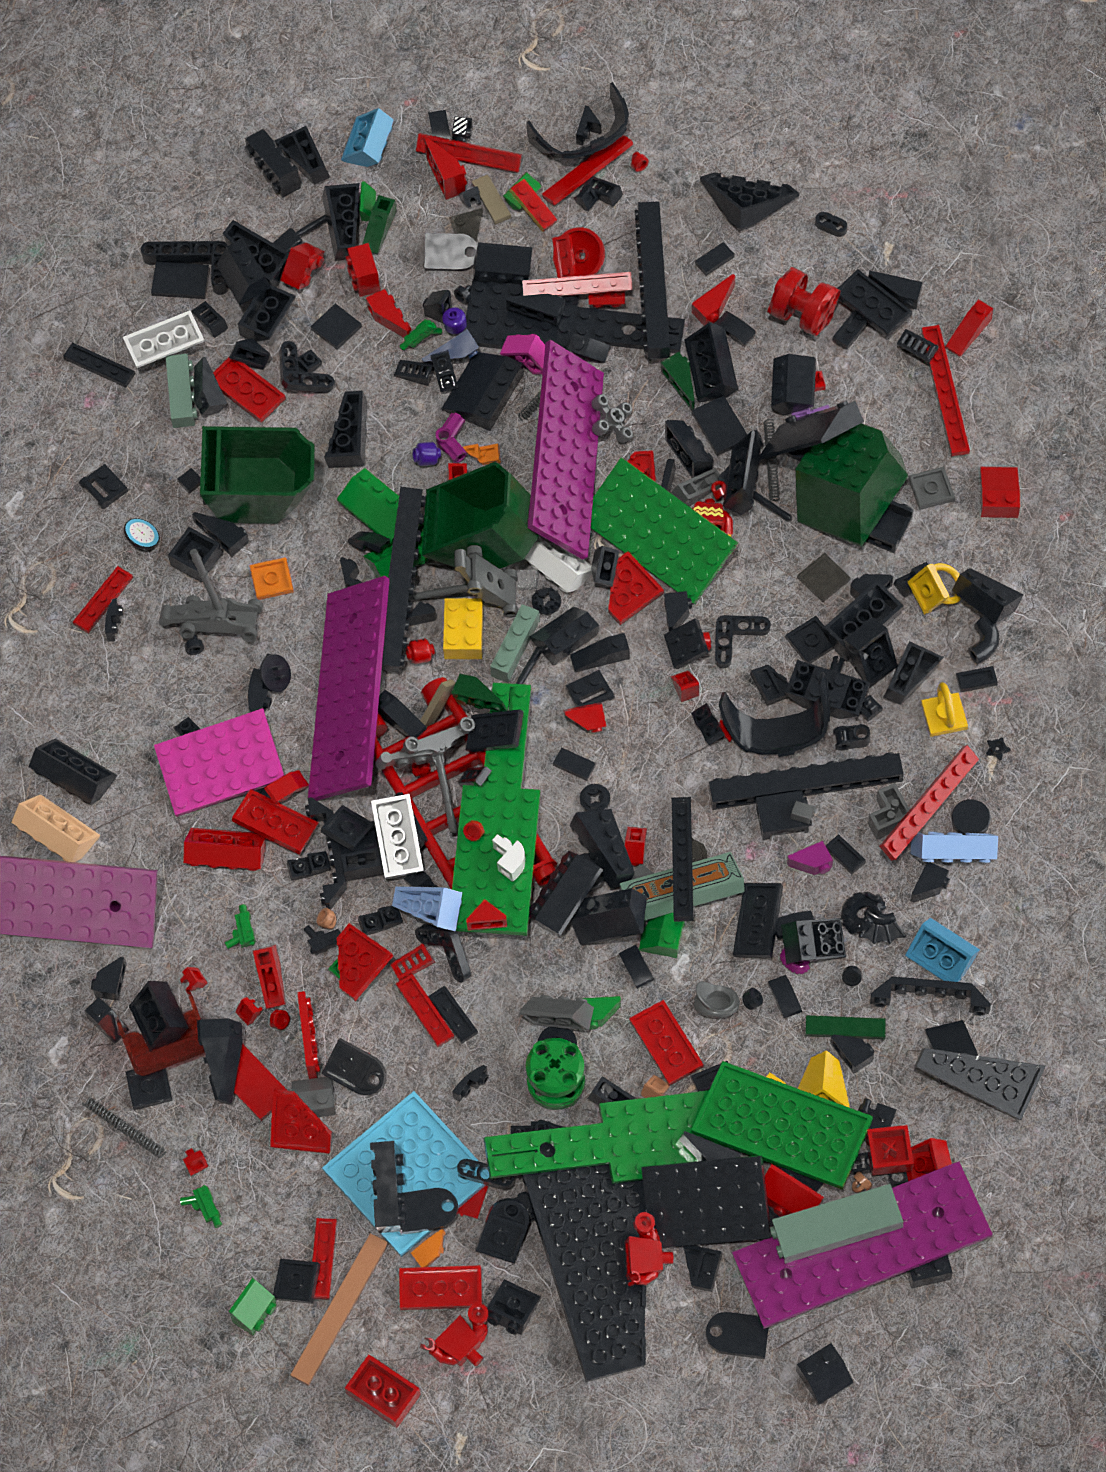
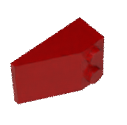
(446, 169)
(999, 492)

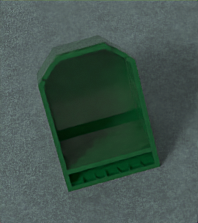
(255, 472)
(848, 483)
(479, 510)

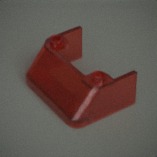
(148, 1061)

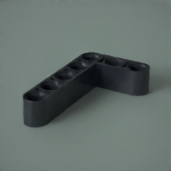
(194, 256)

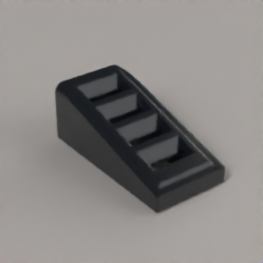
(614, 191)
(216, 327)
(907, 340)
(417, 378)

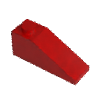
(711, 304)
(970, 327)
(270, 975)

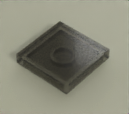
(823, 577)

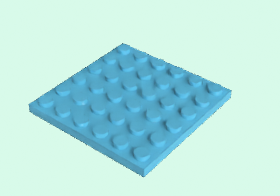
(430, 1162)

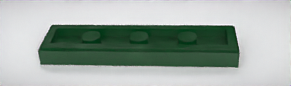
(845, 1026)

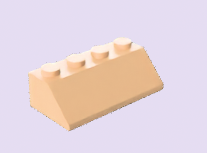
(54, 828)

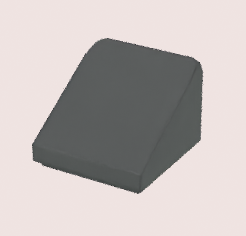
(802, 812)

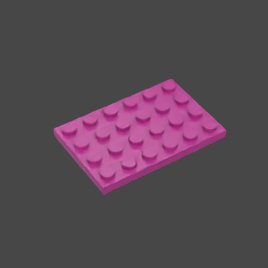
(219, 762)

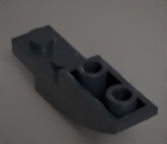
(257, 693)

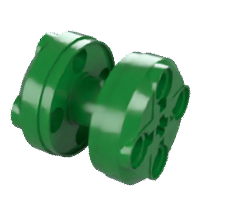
(555, 1073)

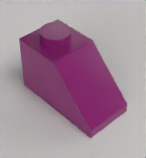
(811, 859)

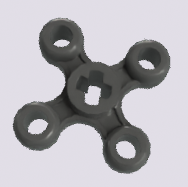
(612, 419)

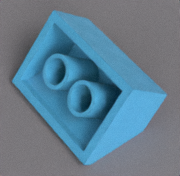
(368, 138)
(942, 951)

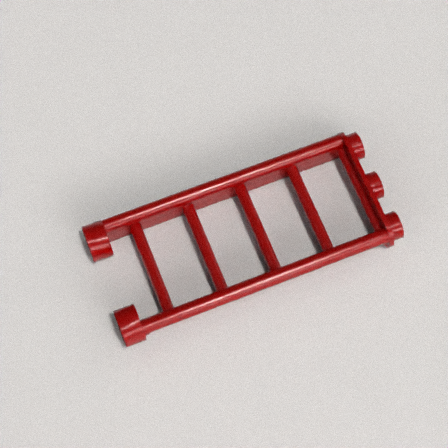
(545, 862)

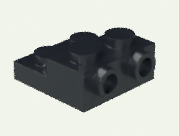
(512, 1307)

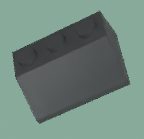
(558, 1012)

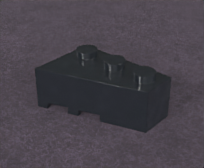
(987, 595)
(911, 672)

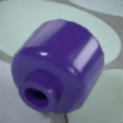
(454, 320)
(426, 454)

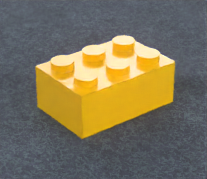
(463, 628)

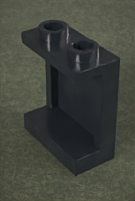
(891, 527)
(775, 813)

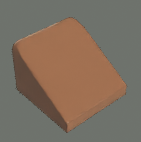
(654, 1087)

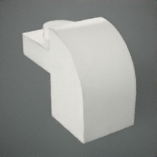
(513, 857)

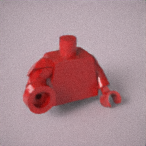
(645, 1253)
(459, 1341)

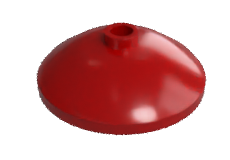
(586, 242)

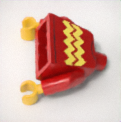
(715, 514)

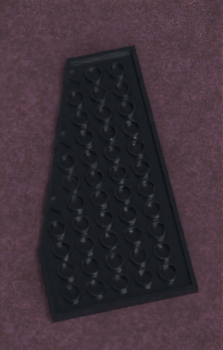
(584, 1238)

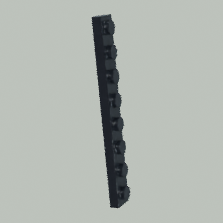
(682, 859)

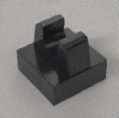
(472, 193)
(586, 197)
(870, 708)

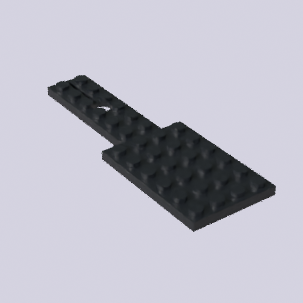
(492, 322)

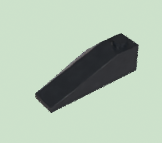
(222, 1047)

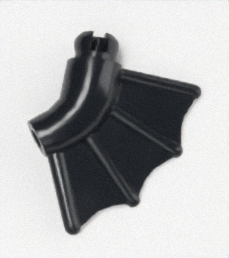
(883, 928)

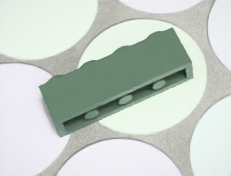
(180, 390)
(515, 643)

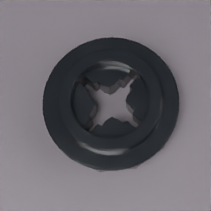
(551, 606)
(594, 790)

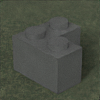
(891, 812)

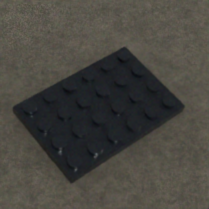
(708, 1201)

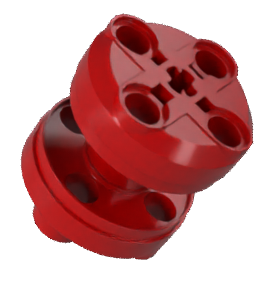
(791, 295)

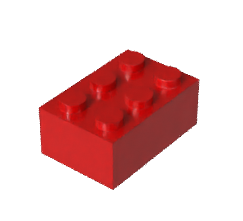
(382, 1391)

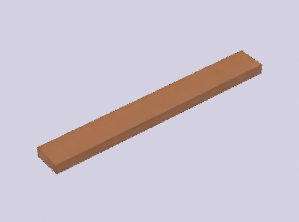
(339, 1309)

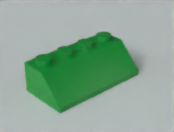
(371, 503)
(380, 561)

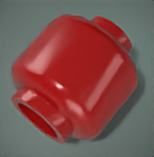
(419, 651)

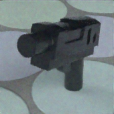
(320, 941)

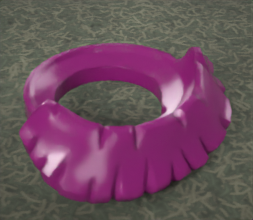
(797, 968)

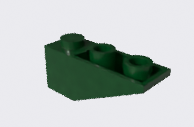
(379, 222)
(471, 691)

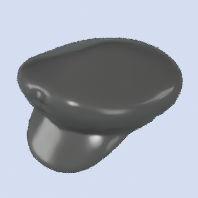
(715, 1000)

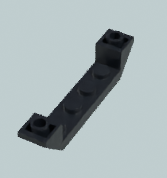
(421, 613)
(331, 892)
(978, 1003)

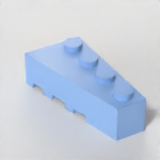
(955, 846)
(431, 904)

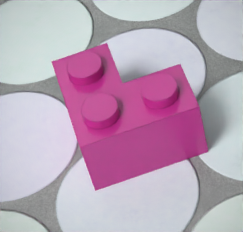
(526, 349)

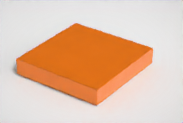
(271, 578)

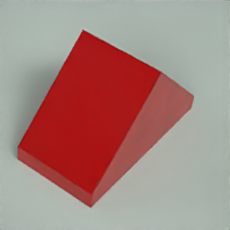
(686, 685)
(486, 917)

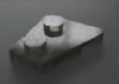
(467, 223)

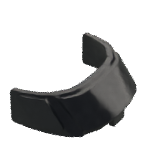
(616, 131)
(779, 734)

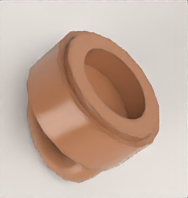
(326, 918)
(865, 1183)

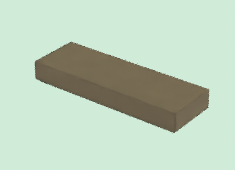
(491, 199)
(437, 702)

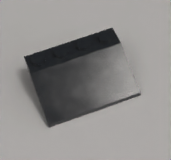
(484, 389)

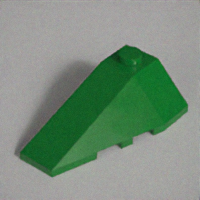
(662, 936)

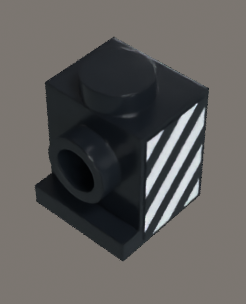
(462, 129)

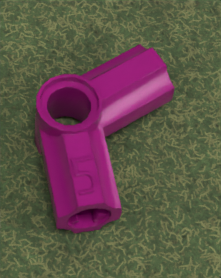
(450, 445)

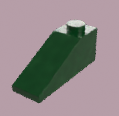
(677, 372)

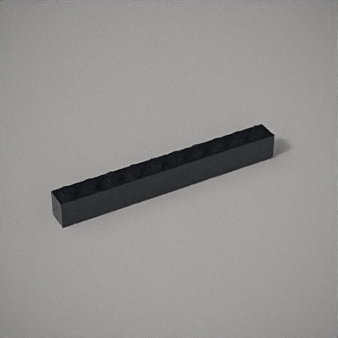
(653, 280)
(400, 574)
(812, 780)

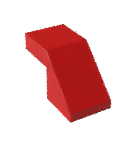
(285, 786)

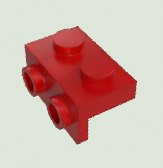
(613, 299)

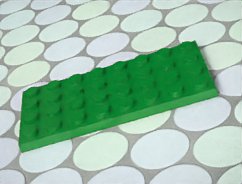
(659, 530)
(782, 1125)

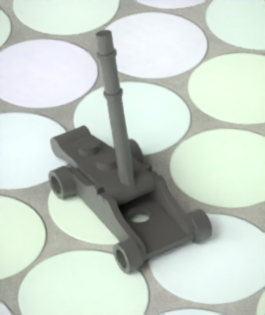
(482, 581)
(213, 613)
(429, 750)

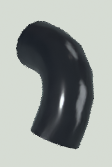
(988, 643)

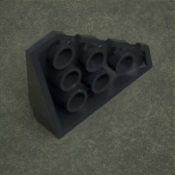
(744, 200)

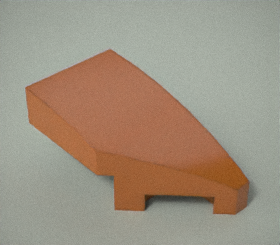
(484, 454)
(430, 1249)

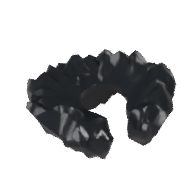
(853, 904)

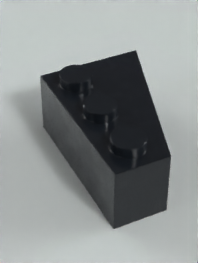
(303, 154)

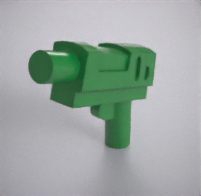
(421, 332)
(244, 933)
(204, 1201)

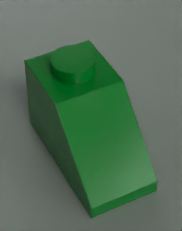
(603, 1009)

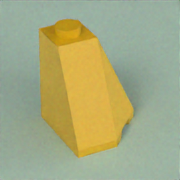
(825, 1079)

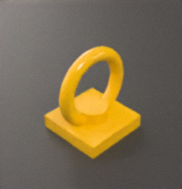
(930, 589)
(944, 713)

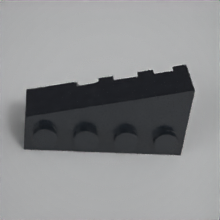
(273, 163)
(341, 214)
(267, 255)
(349, 434)
(605, 845)
(388, 1186)

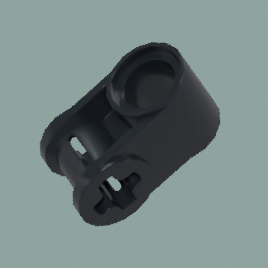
(850, 737)

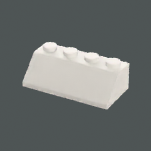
(163, 339)
(558, 564)
(397, 836)

